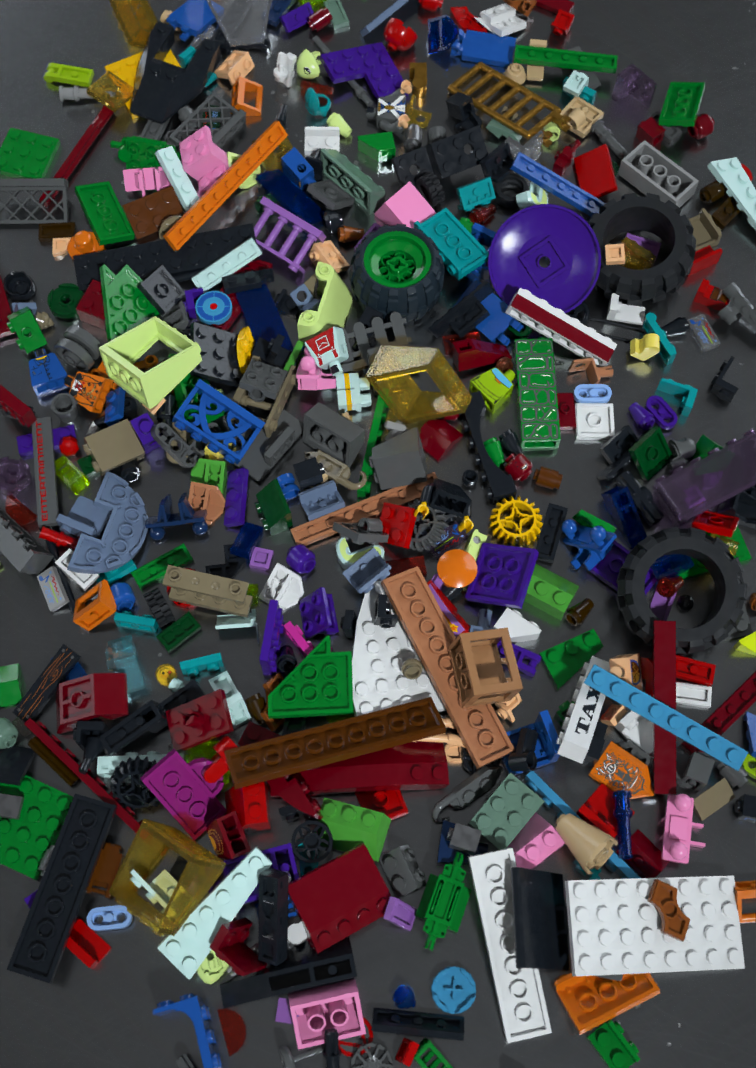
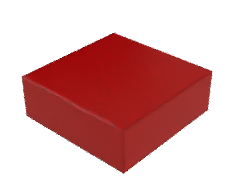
(406, 1052)

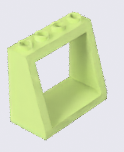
(157, 382)

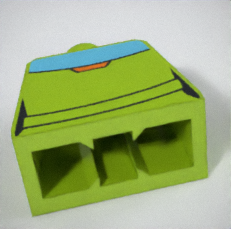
(494, 387)

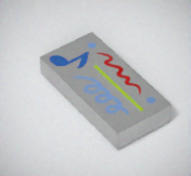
(53, 588)

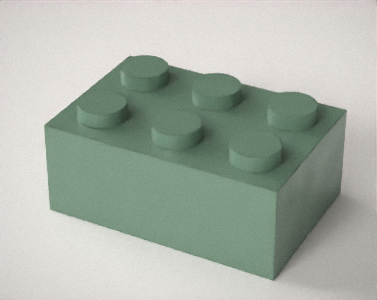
(506, 812)

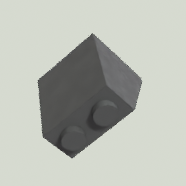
(399, 461)

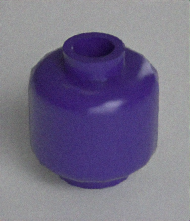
(301, 559)

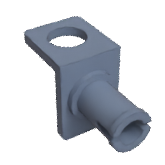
(309, 303)
(483, 622)

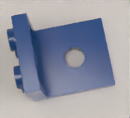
(546, 746)

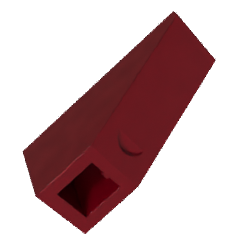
(477, 353)

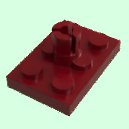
(199, 720)

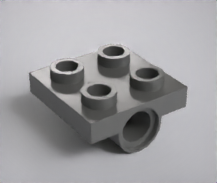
(262, 380)
(367, 530)

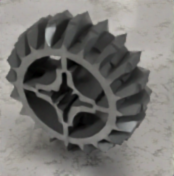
(427, 531)

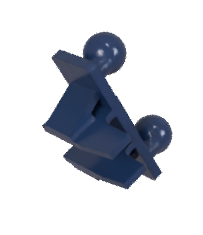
(185, 515)

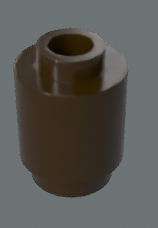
(712, 192)

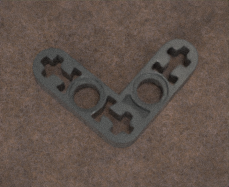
(183, 449)

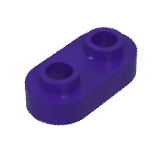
(662, 413)

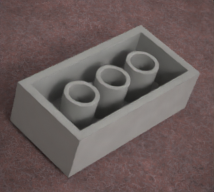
(657, 174)

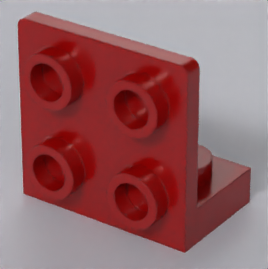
(599, 811)

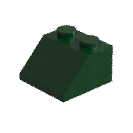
(273, 508)

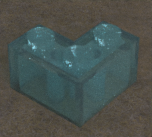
(123, 658)

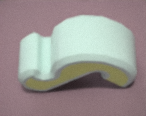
(535, 196)
(347, 558)

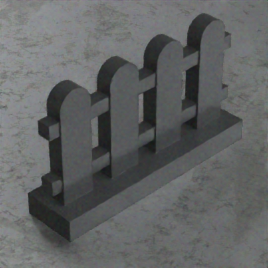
(381, 338)

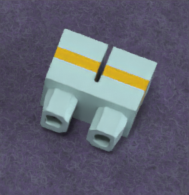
(348, 392)

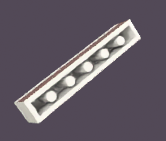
(560, 327)

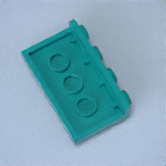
(455, 243)

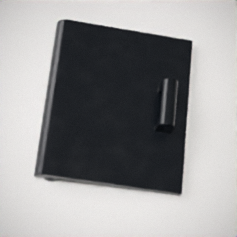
(539, 920)

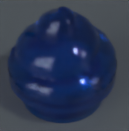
(404, 997)

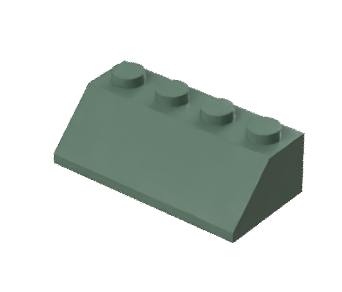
(352, 180)

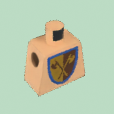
(627, 668)

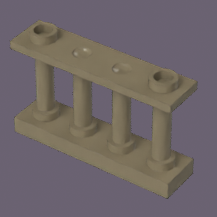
(242, 398)
(208, 591)

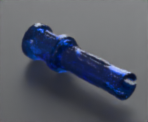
(623, 814)

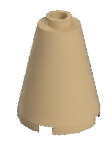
(586, 842)

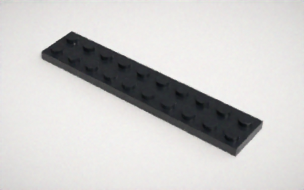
(145, 258)

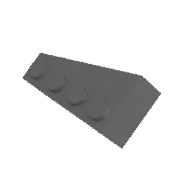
(22, 548)

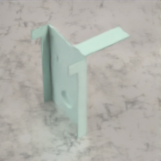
(235, 621)

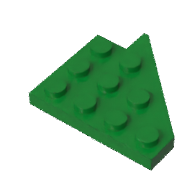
(123, 301)
(316, 686)

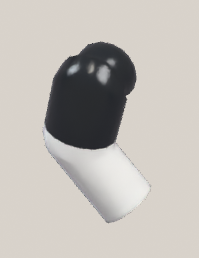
(96, 425)

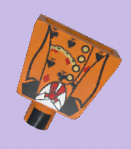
(89, 390)

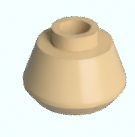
(516, 73)

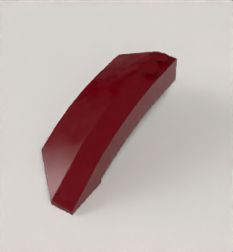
(401, 767)

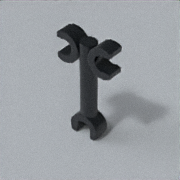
(263, 46)

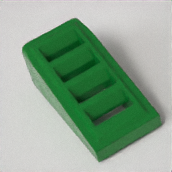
(589, 520)
(424, 1045)

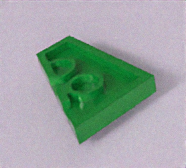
(569, 657)

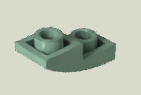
(498, 129)

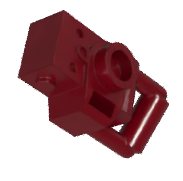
(565, 157)

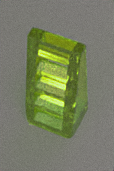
(78, 482)

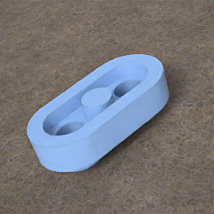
(592, 392)
(110, 918)

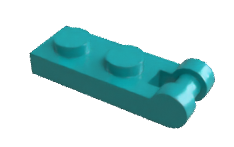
(667, 350)

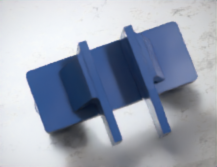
(592, 543)

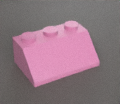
(326, 1008)

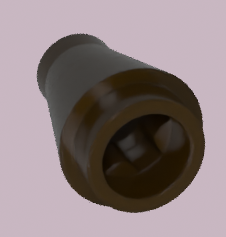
(578, 612)
(256, 705)

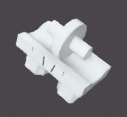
(284, 70)

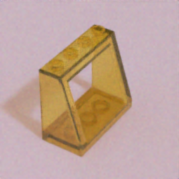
(393, 383)
(144, 854)

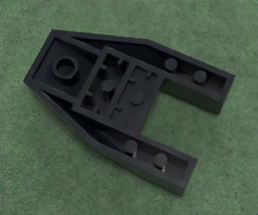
(166, 88)

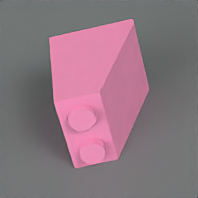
(405, 208)

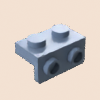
(321, 500)

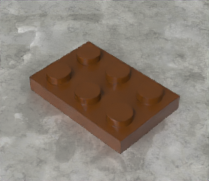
(149, 212)

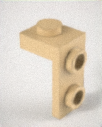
(536, 72)

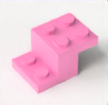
(203, 158)

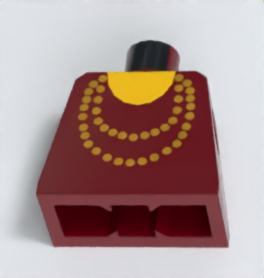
(228, 837)

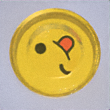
(165, 674)

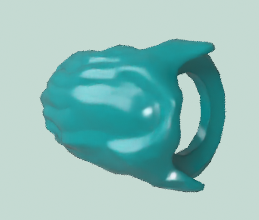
(313, 105)

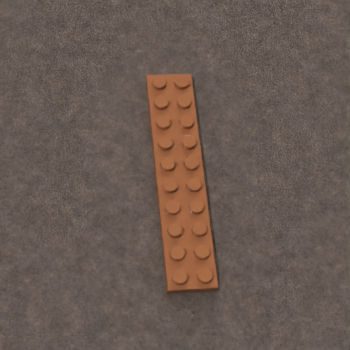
(431, 637)

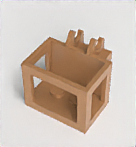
(480, 668)

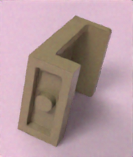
(705, 230)
(113, 447)

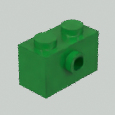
(26, 329)

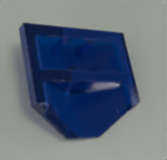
(441, 34)
(671, 565)

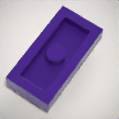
(296, 17)

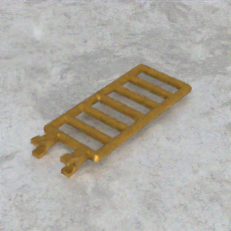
(554, 116)

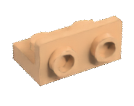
(236, 64)
(328, 253)

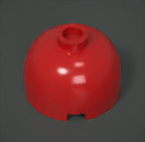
(398, 36)

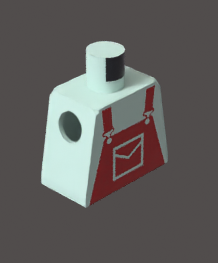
(329, 349)

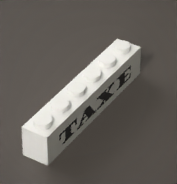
(583, 716)

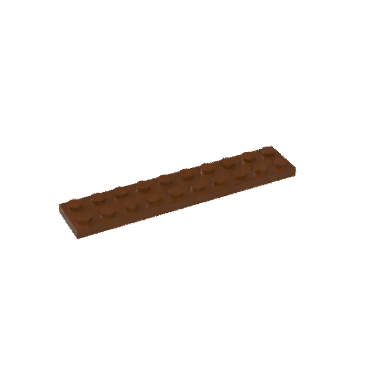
(333, 742)

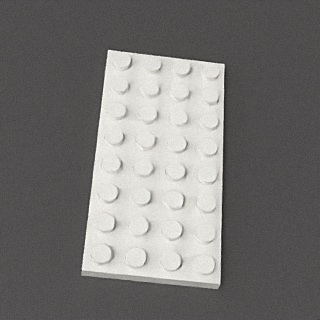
(619, 930)

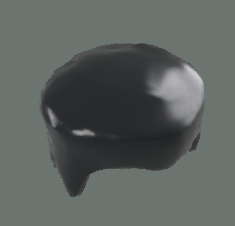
(19, 286)

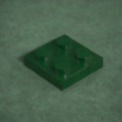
(650, 453)

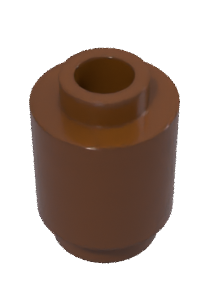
(547, 478)

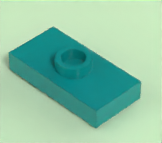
(118, 573)

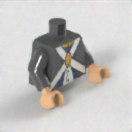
(391, 110)

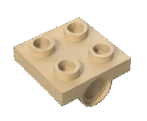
(582, 116)

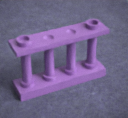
(298, 226)

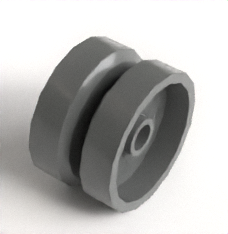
(78, 348)

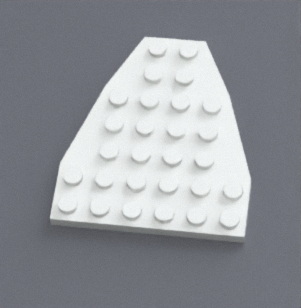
(378, 663)

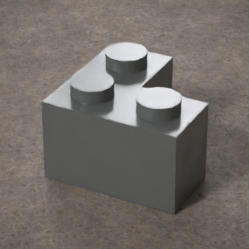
(693, 771)

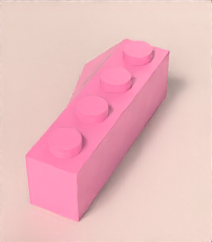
(535, 843)

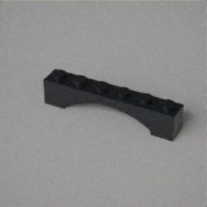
(497, 482)

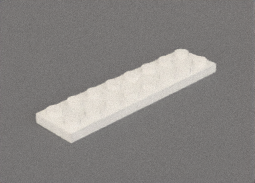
(517, 990)

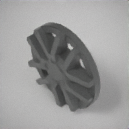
(371, 1061)

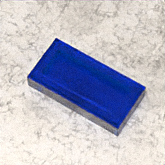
(246, 540)

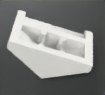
(283, 586)

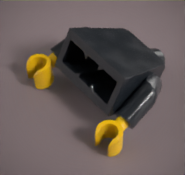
(446, 498)

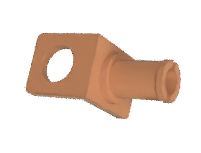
(593, 372)

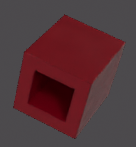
(650, 132)

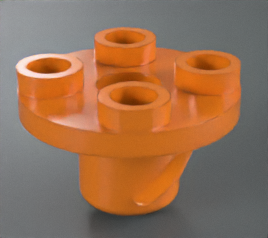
(83, 243)

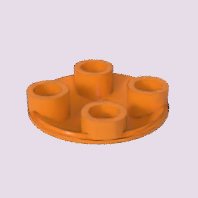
(457, 568)

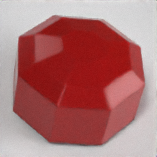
(68, 446)

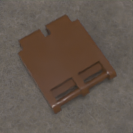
(106, 869)

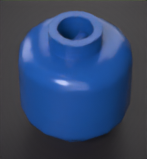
(123, 596)

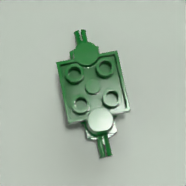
(140, 151)
(444, 901)

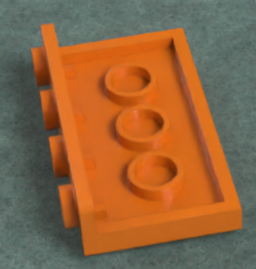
(596, 999)

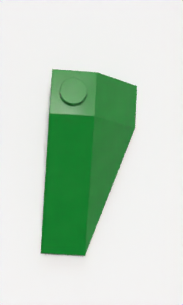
(182, 391)

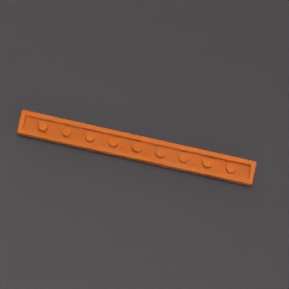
(225, 186)

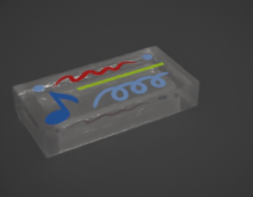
(703, 333)

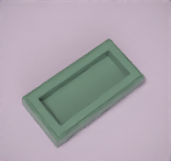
(338, 13)

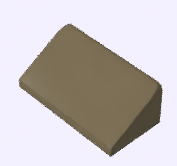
(713, 799)

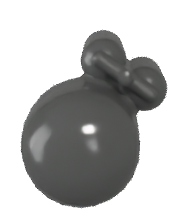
(681, 450)

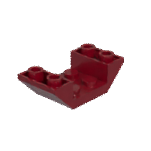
(90, 698)

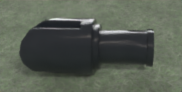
(167, 411)

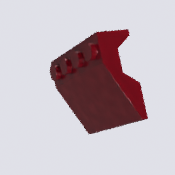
(339, 897)

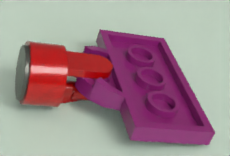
(191, 787)

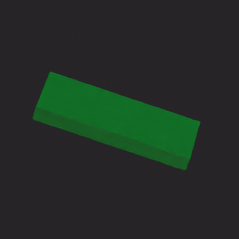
(156, 569)

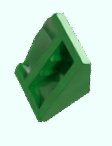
(10, 685)

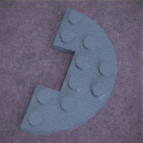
(123, 532)

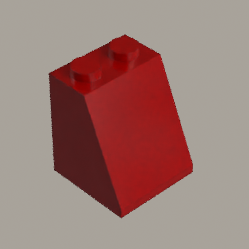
(251, 807)

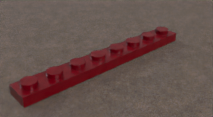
(95, 784)

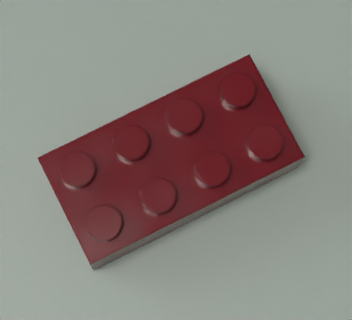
(16, 408)

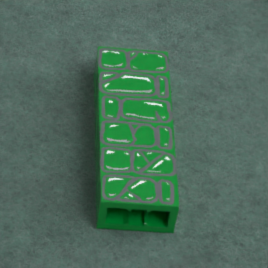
(536, 393)

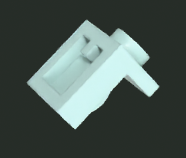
(576, 83)

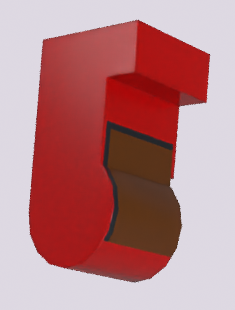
(711, 296)

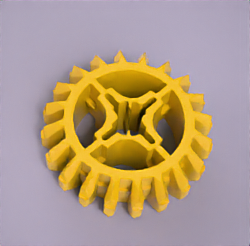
(530, 516)

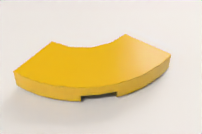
(244, 348)

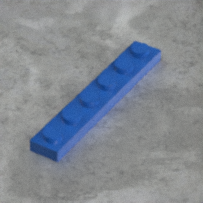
(556, 184)

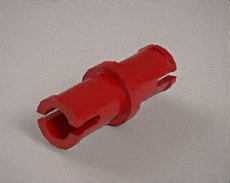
(58, 538)

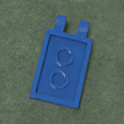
(192, 18)
(484, 48)
(498, 320)

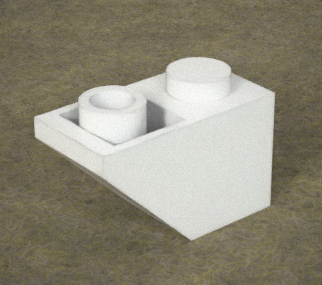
(518, 627)

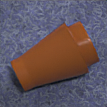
(348, 234)

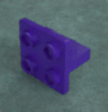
(318, 614)

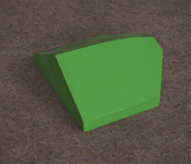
(210, 472)

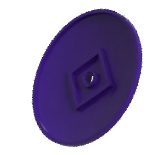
(549, 233)

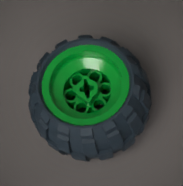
(391, 256)

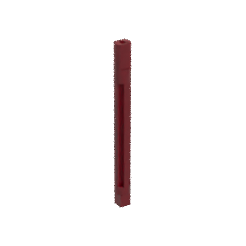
(80, 149)

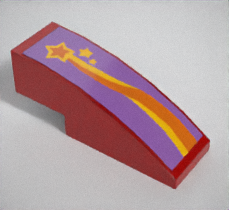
(449, 610)

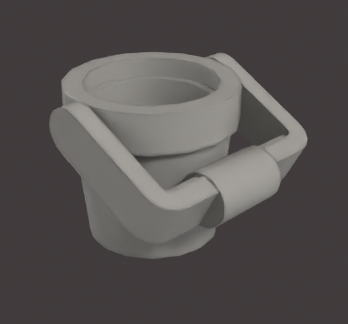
(394, 428)

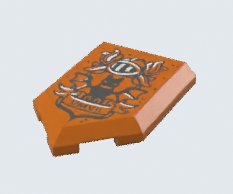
(622, 771)

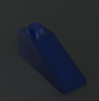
(625, 515)

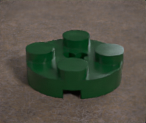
(65, 291)

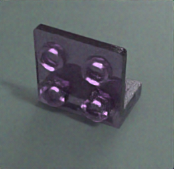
(635, 83)

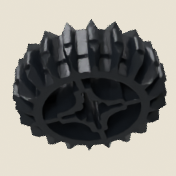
(134, 791)

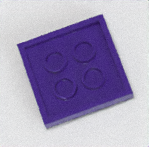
(502, 575)
(271, 640)

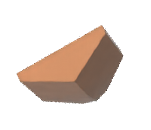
(208, 498)

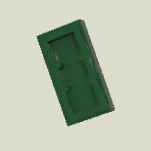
(178, 632)

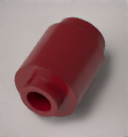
(319, 19)

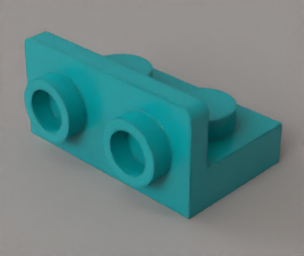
(476, 193)

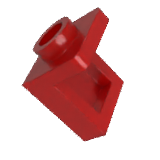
(562, 23)

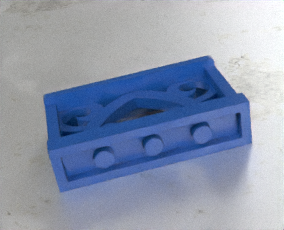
(208, 396)

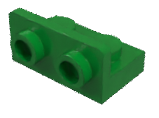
(613, 1046)

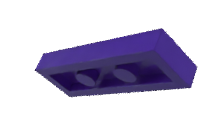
(25, 442)
(236, 497)

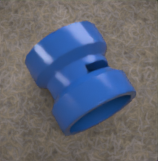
(288, 486)

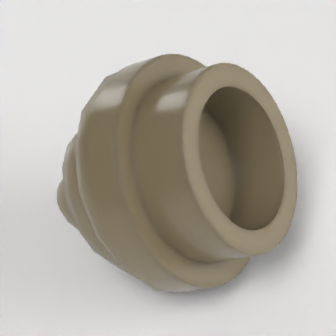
(43, 320)
(411, 668)

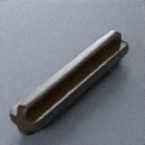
(53, 761)

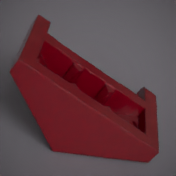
(438, 438)

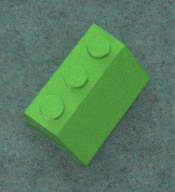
(550, 592)
(353, 826)

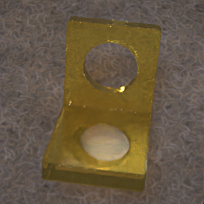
(412, 113)

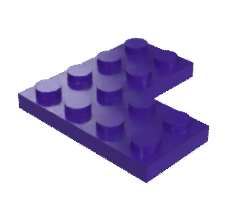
(364, 62)

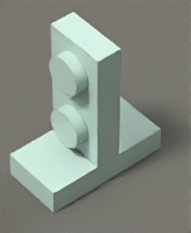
(237, 707)

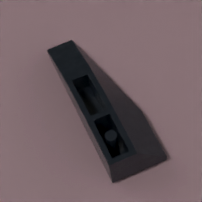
(300, 972)

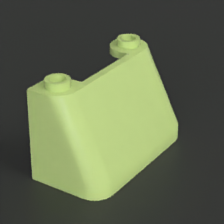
(333, 306)

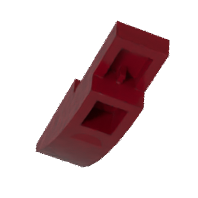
(297, 795)

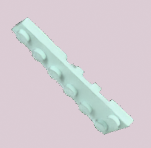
(739, 186)
(220, 906)

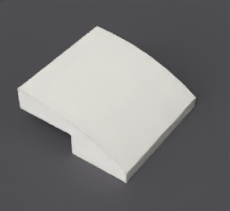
(502, 20)

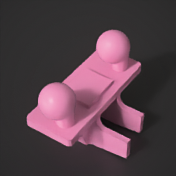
(145, 179)
(311, 376)
(678, 829)

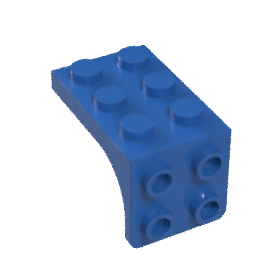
(199, 1014)

